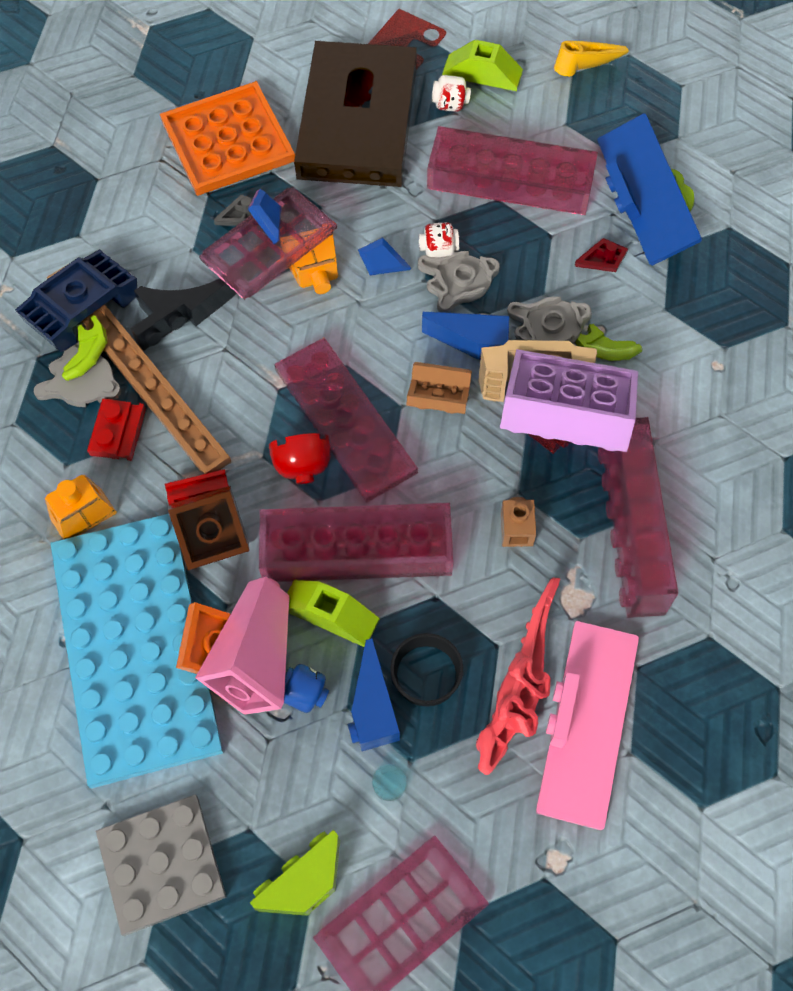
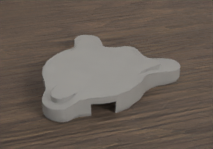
(458, 278)
(550, 319)
(92, 386)

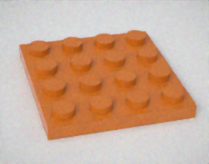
(227, 138)

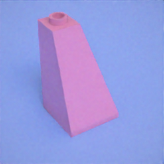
(251, 650)

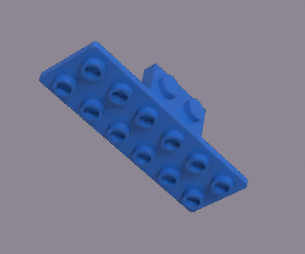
(647, 190)

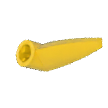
(584, 55)

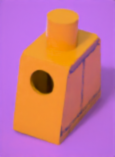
(317, 267)
(78, 506)

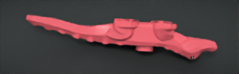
(520, 689)

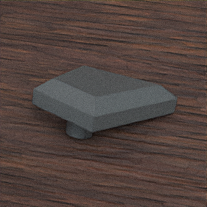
(235, 212)

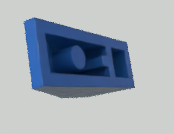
(467, 331)
(372, 710)

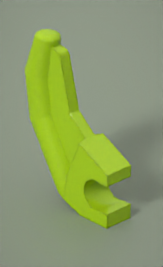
(90, 348)
(607, 348)

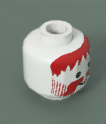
(450, 93)
(439, 240)

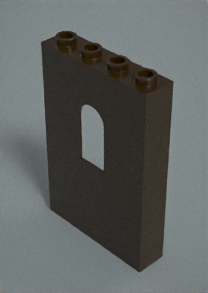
(356, 142)

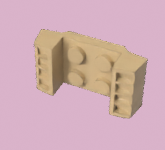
(497, 362)

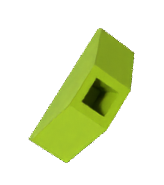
(485, 65)
(332, 610)
(304, 880)

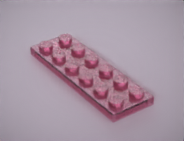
(343, 412)

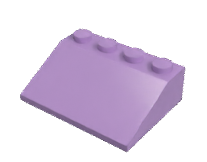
(571, 400)

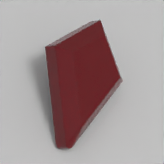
(603, 256)

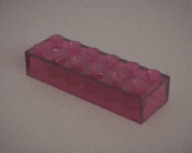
(511, 170)
(639, 526)
(356, 542)

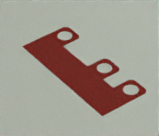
(396, 32)

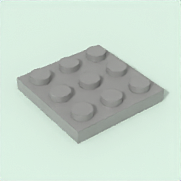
(160, 865)

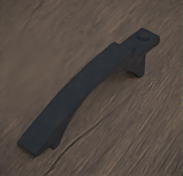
(172, 308)

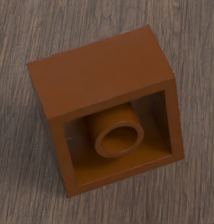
(208, 527)

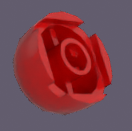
(301, 456)

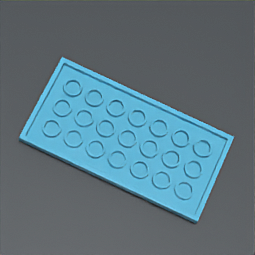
(123, 632)

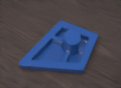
(267, 214)
(382, 258)

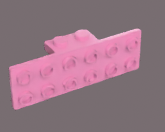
(587, 726)

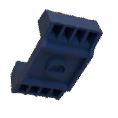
(74, 295)

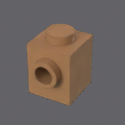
(518, 522)

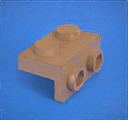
(439, 388)

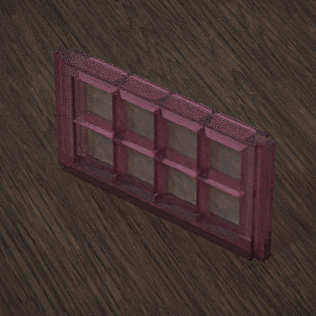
(248, 257)
(401, 920)

